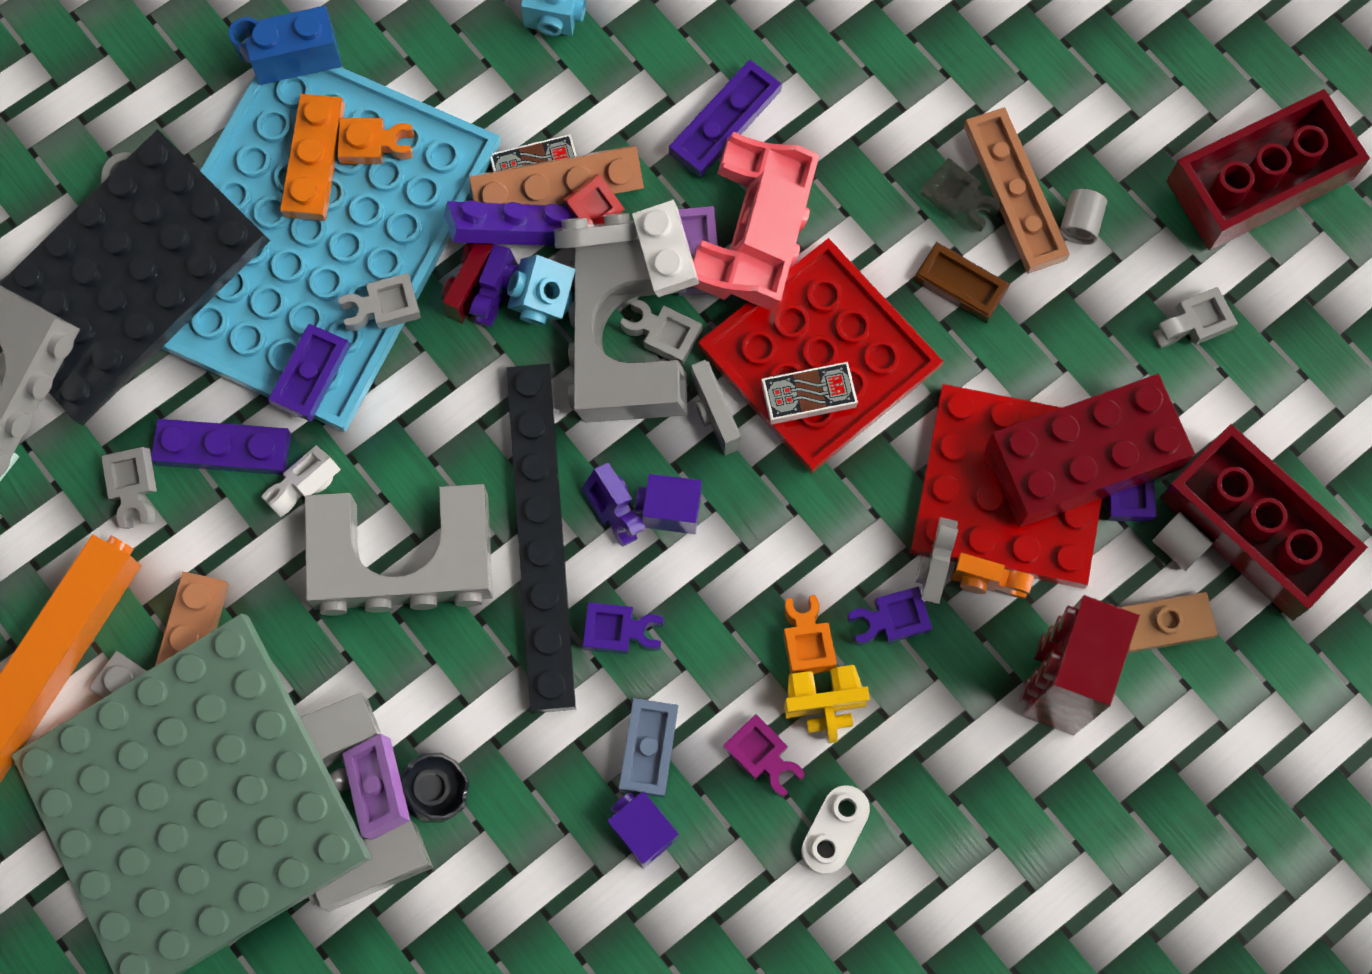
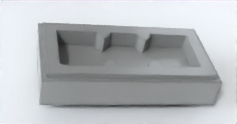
(713, 407)

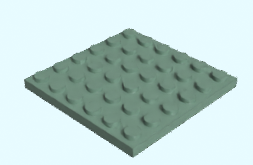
(190, 805)

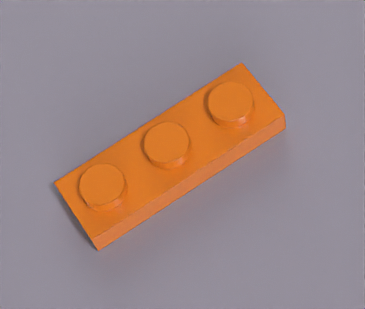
(312, 157)

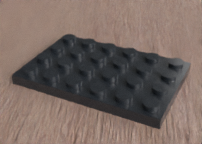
(133, 269)

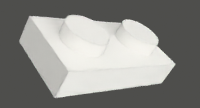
(665, 248)

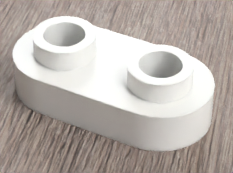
(835, 829)

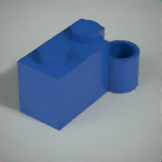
(287, 44)

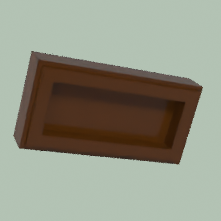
(961, 282)

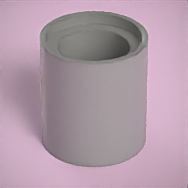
(1083, 216)
(1182, 541)

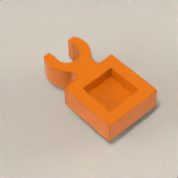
(367, 139)
(982, 575)
(807, 643)

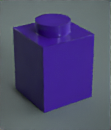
(670, 503)
(642, 827)

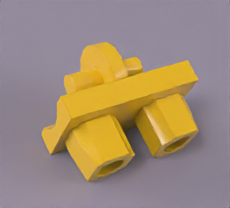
(846, 695)

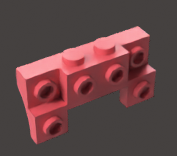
(768, 224)

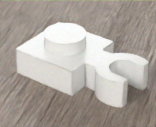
(305, 477)

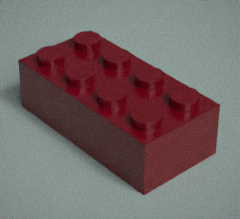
(1267, 169)
(1089, 450)
(1263, 522)
(1078, 665)

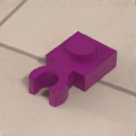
(759, 751)

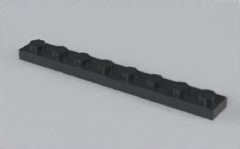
(541, 539)

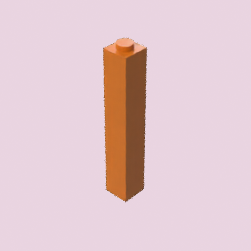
(60, 639)

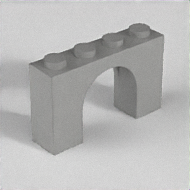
(33, 353)
(602, 386)
(455, 573)
(394, 854)

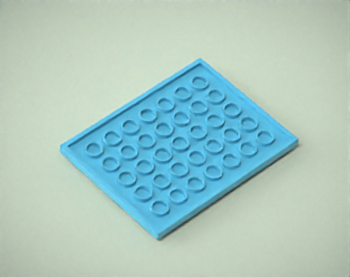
(376, 227)

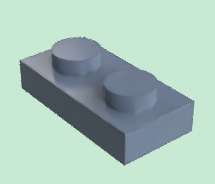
(648, 747)

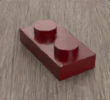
(463, 288)

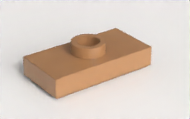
(1172, 622)

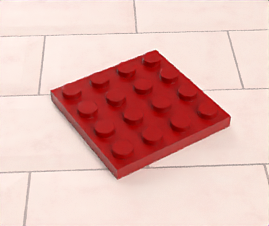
(823, 320)
(965, 488)

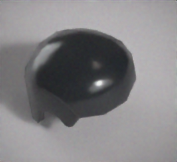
(434, 787)

